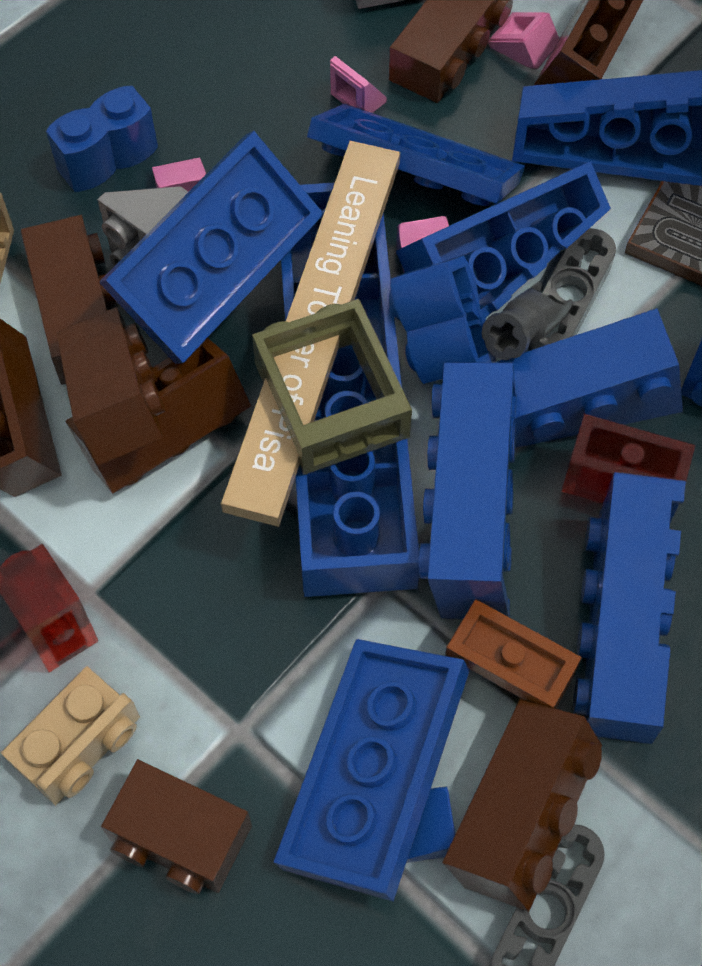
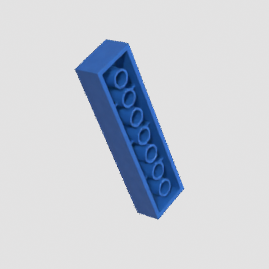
(360, 511)

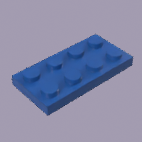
(427, 156)
(212, 248)
(373, 768)

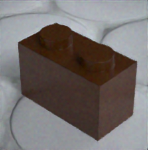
(176, 828)

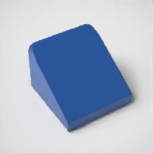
(435, 828)

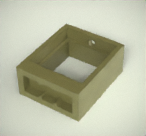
(355, 429)

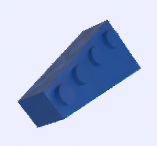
(619, 124)
(515, 236)
(611, 372)
(471, 488)
(629, 608)

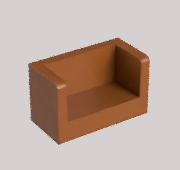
(513, 656)

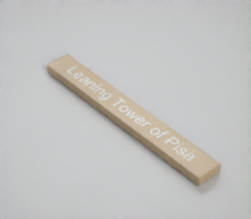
(331, 276)

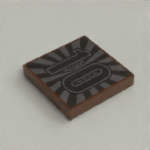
(671, 231)

